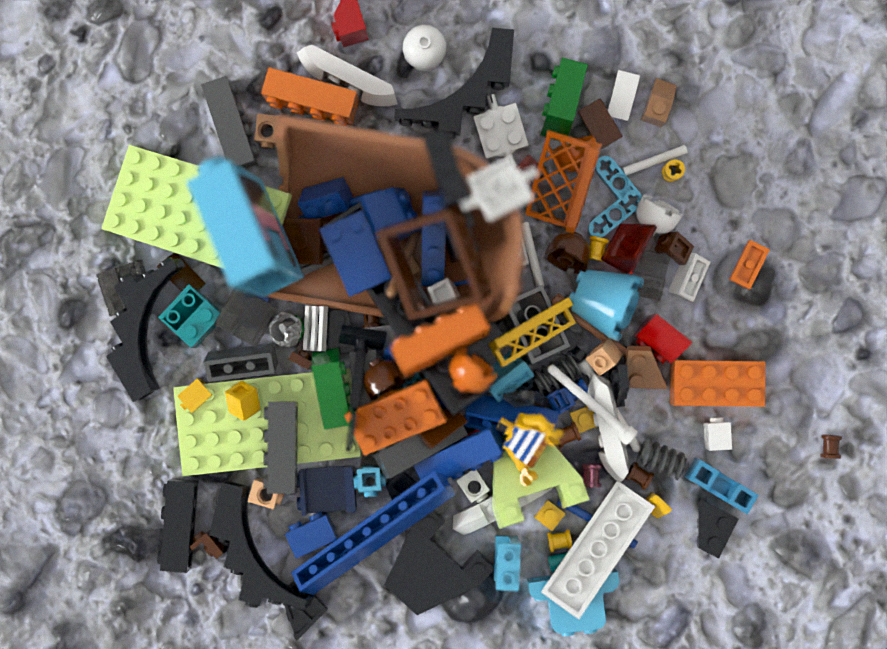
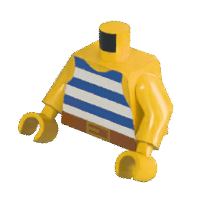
(527, 440)

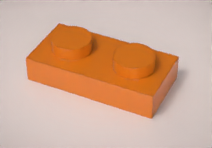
(749, 264)

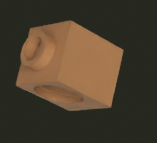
(264, 121)

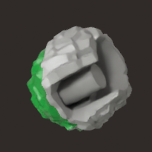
(286, 329)

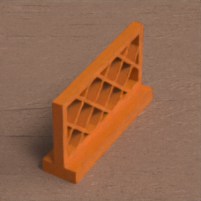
(582, 181)

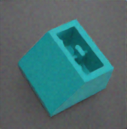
(191, 316)

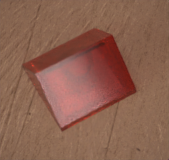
(628, 246)

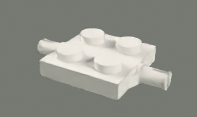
(500, 130)
(499, 189)

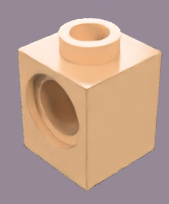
(604, 356)
(257, 498)

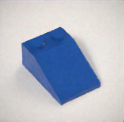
(355, 253)

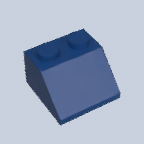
(388, 208)

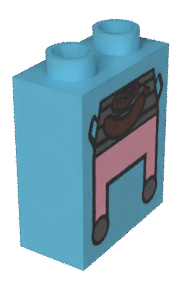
(243, 228)

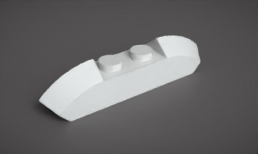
(322, 64)
(615, 454)
(482, 514)

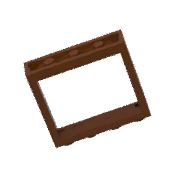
(403, 275)

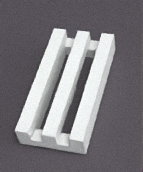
(312, 327)

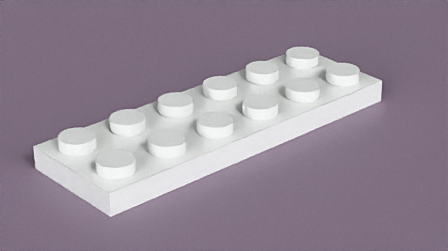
(597, 549)

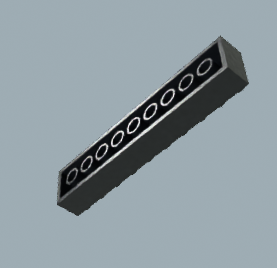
(395, 314)

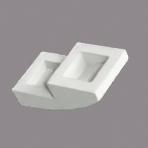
(623, 94)

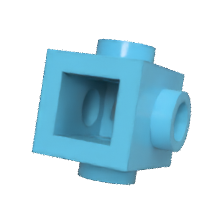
(365, 473)

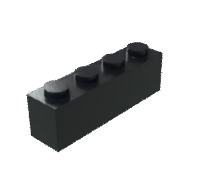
(178, 526)

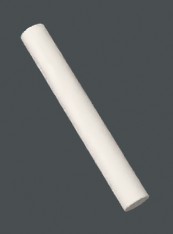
(655, 160)
(532, 255)

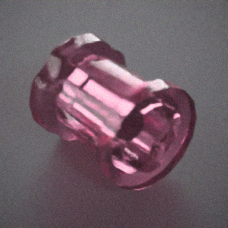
(591, 475)

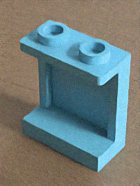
(509, 377)
(507, 562)

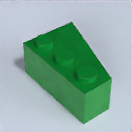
(563, 97)
(331, 387)

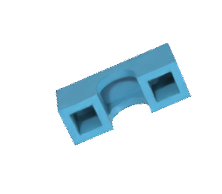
(721, 485)

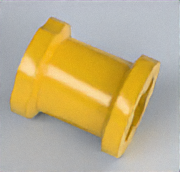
(666, 171)
(597, 247)
(559, 540)

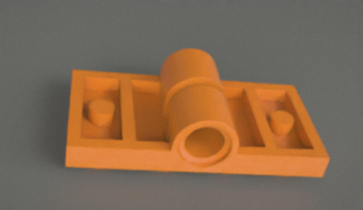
(397, 416)

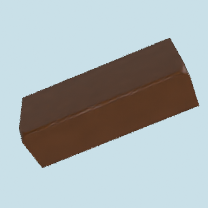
(600, 123)
(185, 276)
(439, 433)

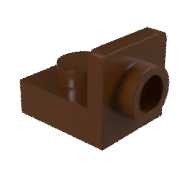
(674, 246)
(302, 357)
(212, 547)

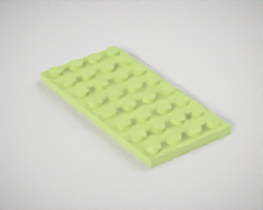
(158, 209)
(220, 442)

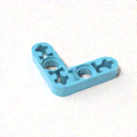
(621, 196)

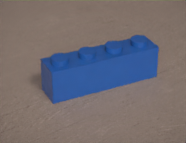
(432, 243)
(489, 412)
(464, 454)

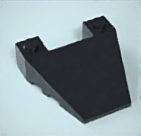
(427, 574)

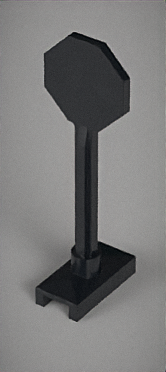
(362, 339)

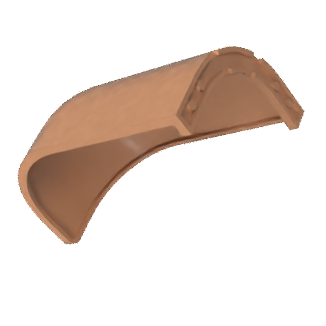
(372, 161)

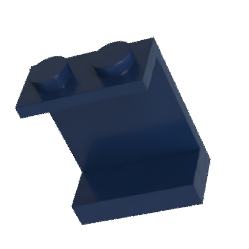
(326, 489)

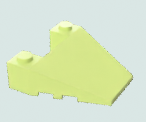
(552, 472)

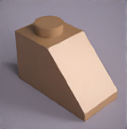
(659, 103)

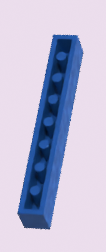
(373, 533)

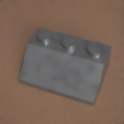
(526, 307)

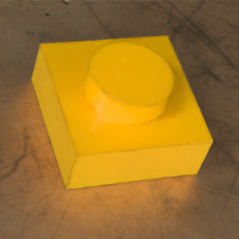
(583, 419)
(549, 515)

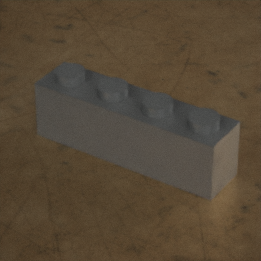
(229, 122)
(282, 447)
(410, 451)

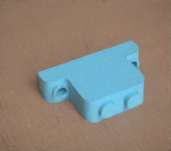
(563, 621)

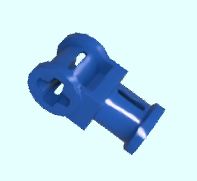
(564, 397)

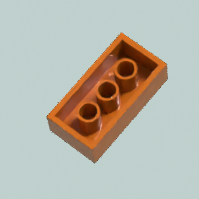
(310, 97)
(440, 339)
(717, 383)

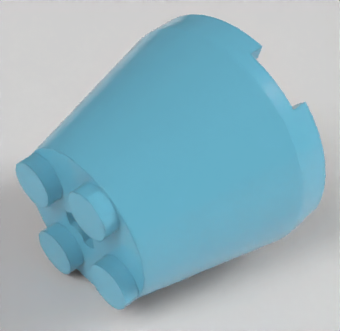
(606, 300)

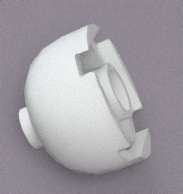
(424, 47)
(658, 214)

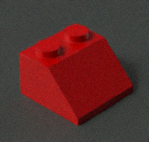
(349, 23)
(662, 338)

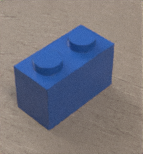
(325, 199)
(311, 534)

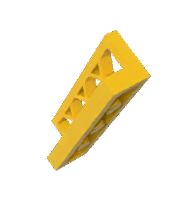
(532, 324)

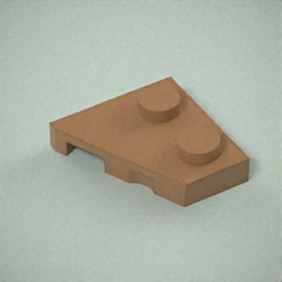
(643, 368)

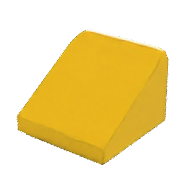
(661, 508)

